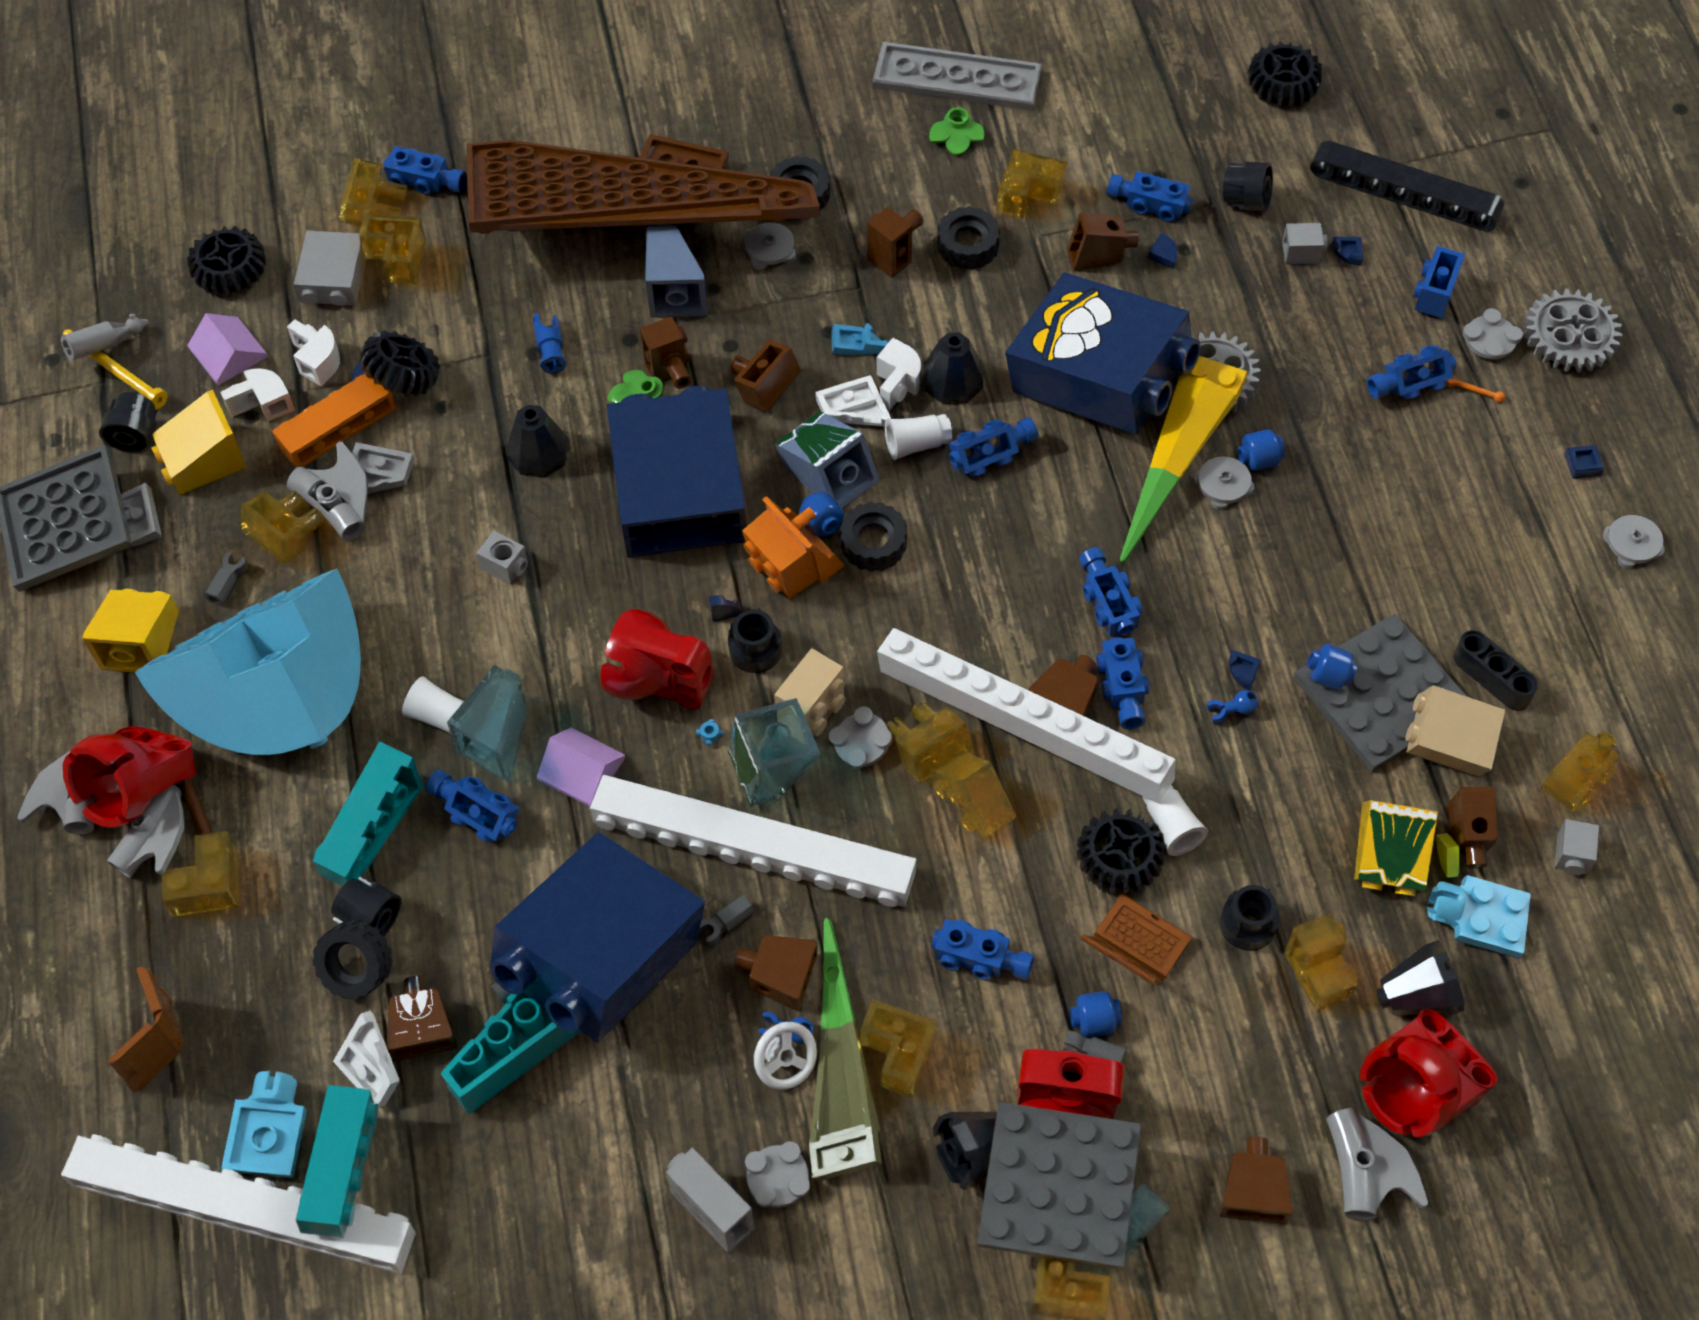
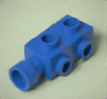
(423, 171)
(1153, 195)
(1414, 375)
(983, 452)
(1117, 610)
(1119, 662)
(475, 805)
(970, 955)

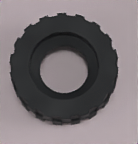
(809, 170)
(968, 219)
(873, 558)
(332, 972)

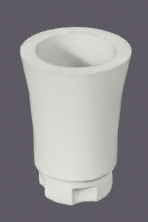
(916, 434)
(430, 704)
(1177, 823)

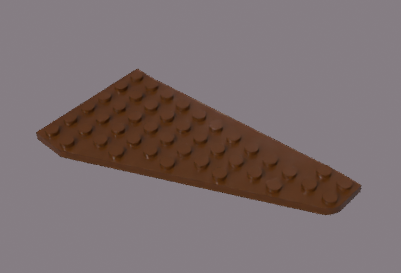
(551, 186)

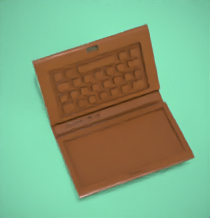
(1139, 941)
(151, 1046)

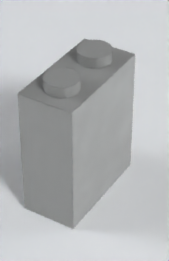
(330, 268)
(709, 1199)

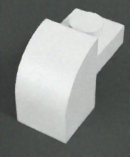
(318, 351)
(900, 369)
(260, 389)

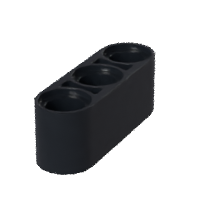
(1499, 684)

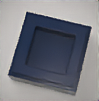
(1584, 461)

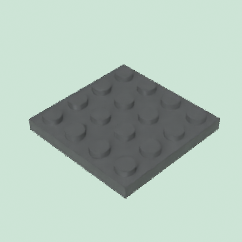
(63, 518)
(1379, 701)
(1059, 1185)

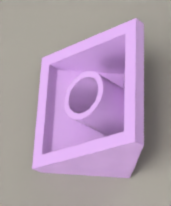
(225, 347)
(577, 763)

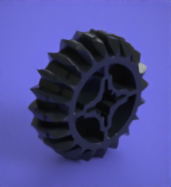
(1285, 74)
(209, 266)
(399, 363)
(1139, 838)

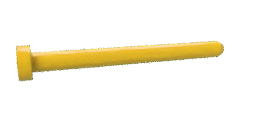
(156, 395)

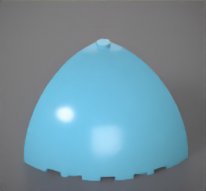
(268, 675)

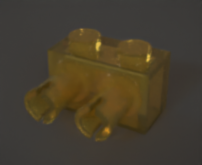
(363, 188)
(275, 527)
(931, 741)
(1582, 770)

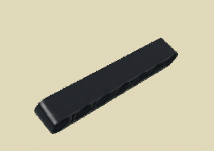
(1407, 186)

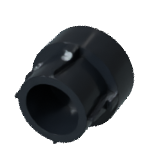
(1248, 185)
(129, 423)
(754, 642)
(367, 903)
(1245, 933)

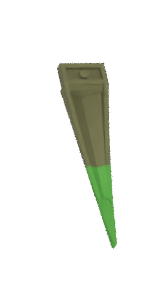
(844, 1110)

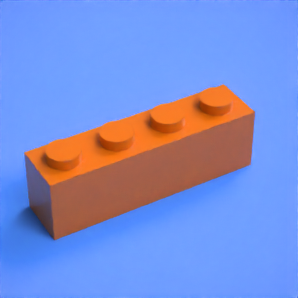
(333, 420)

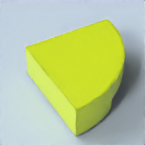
(1448, 854)

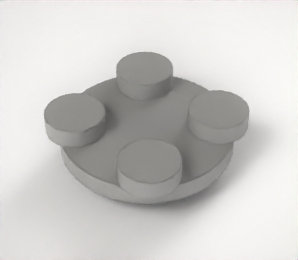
(769, 245)
(1491, 335)
(1224, 481)
(1634, 540)
(861, 739)
(777, 1175)

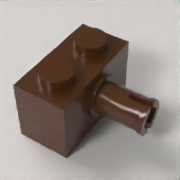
(891, 240)
(666, 352)
(765, 375)

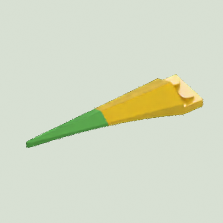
(1194, 414)

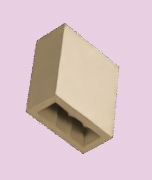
(1455, 730)

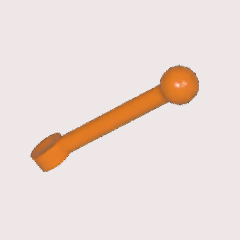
(1499, 396)

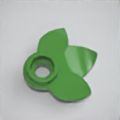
(956, 131)
(636, 383)

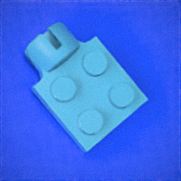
(1483, 914)
(266, 1129)

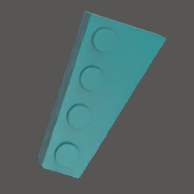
(369, 815)
(503, 1051)
(337, 1161)

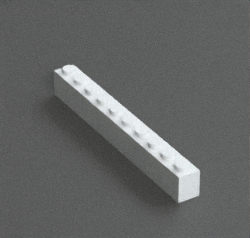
(1027, 715)
(753, 841)
(230, 1201)

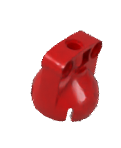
(655, 661)
(125, 772)
(1424, 1076)
(1044, 1087)

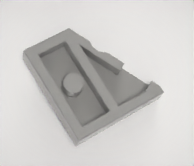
(383, 466)

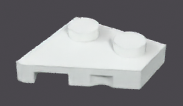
(854, 402)
(367, 1060)

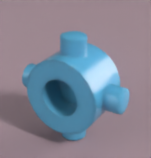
(709, 732)

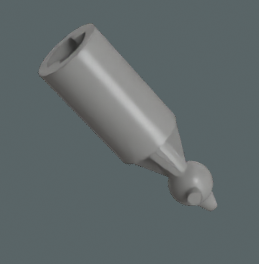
(99, 337)

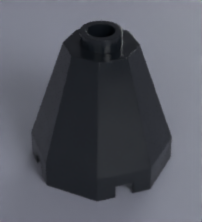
(953, 370)
(536, 443)
(1422, 984)
(965, 1145)

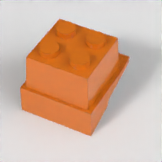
(788, 550)

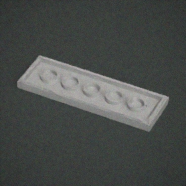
(957, 76)

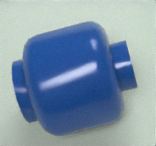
(1261, 450)
(827, 511)
(1331, 666)
(1096, 1014)

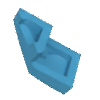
(855, 340)

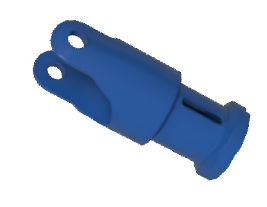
(549, 344)

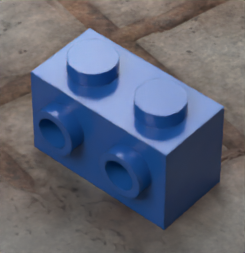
(1439, 281)

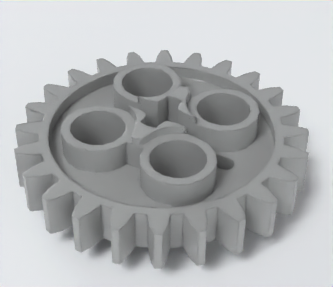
(1572, 330)
(1234, 355)

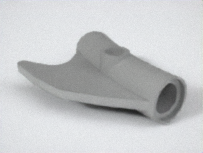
(336, 492)
(51, 792)
(152, 834)
(1382, 1168)

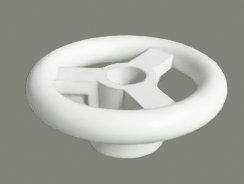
(771, 1048)

